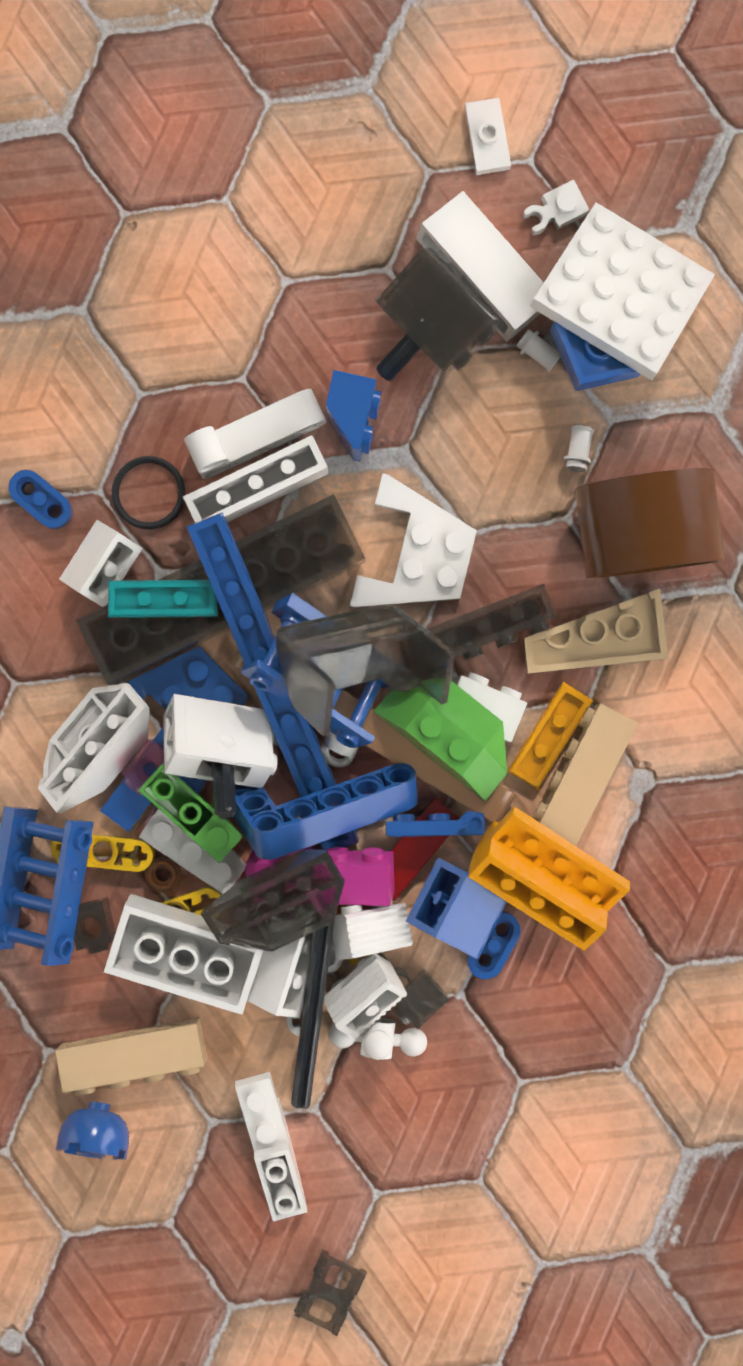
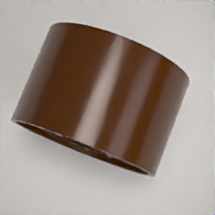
(649, 522)

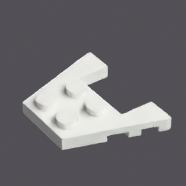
(431, 557)

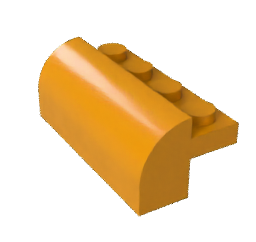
(547, 878)

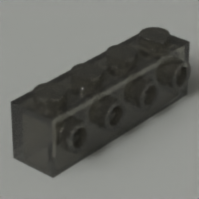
(497, 623)

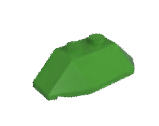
(455, 735)

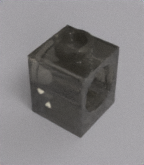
(99, 910)
(422, 1000)

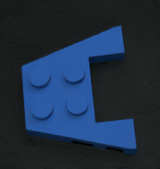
(189, 675)

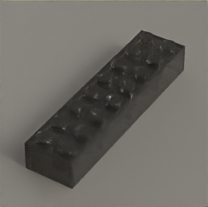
(280, 561)

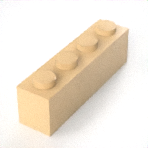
(586, 772)
(131, 1056)

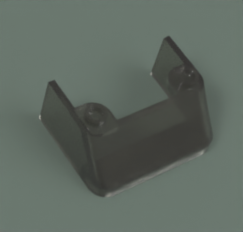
(356, 650)

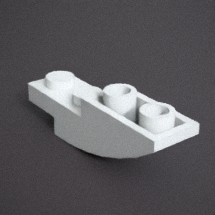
(271, 1146)

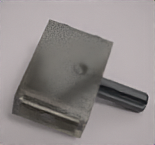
(436, 315)

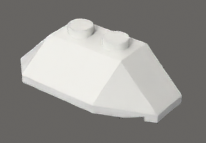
(93, 745)

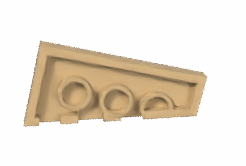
(608, 637)

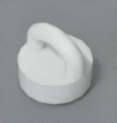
(331, 743)

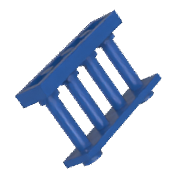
(264, 677)
(16, 838)

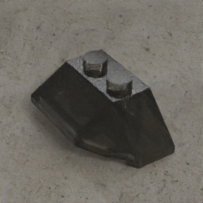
(278, 902)

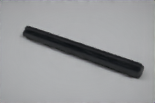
(311, 1017)

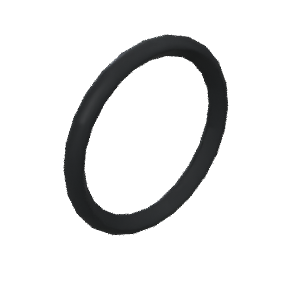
(148, 525)

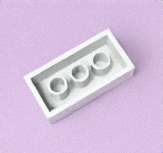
(180, 955)

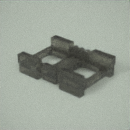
(320, 1289)

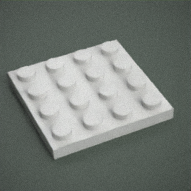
(622, 291)

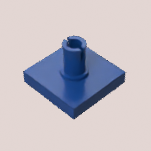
(586, 363)

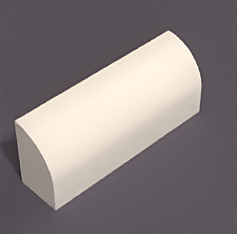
(483, 262)

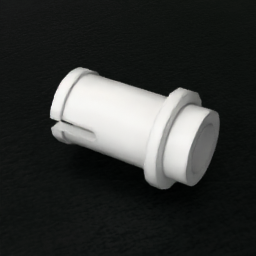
(538, 350)
(579, 449)

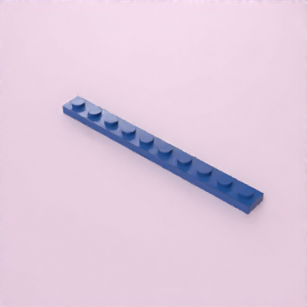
(254, 638)

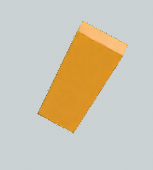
(549, 735)

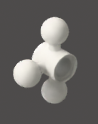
(380, 1038)

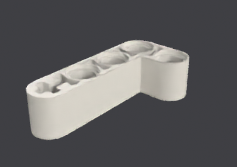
(254, 434)

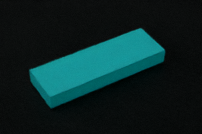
(161, 599)

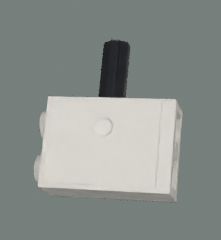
(219, 745)

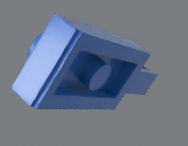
(437, 825)

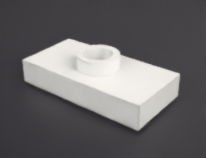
(487, 136)

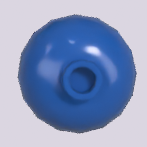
(94, 1133)

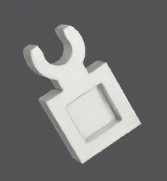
(560, 206)

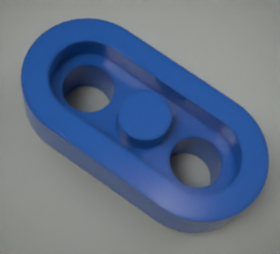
(41, 500)
(497, 947)

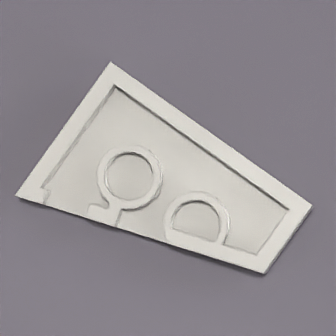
(178, 846)

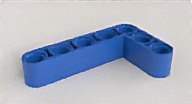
(325, 813)

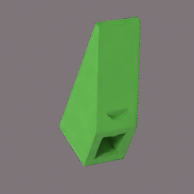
(191, 813)

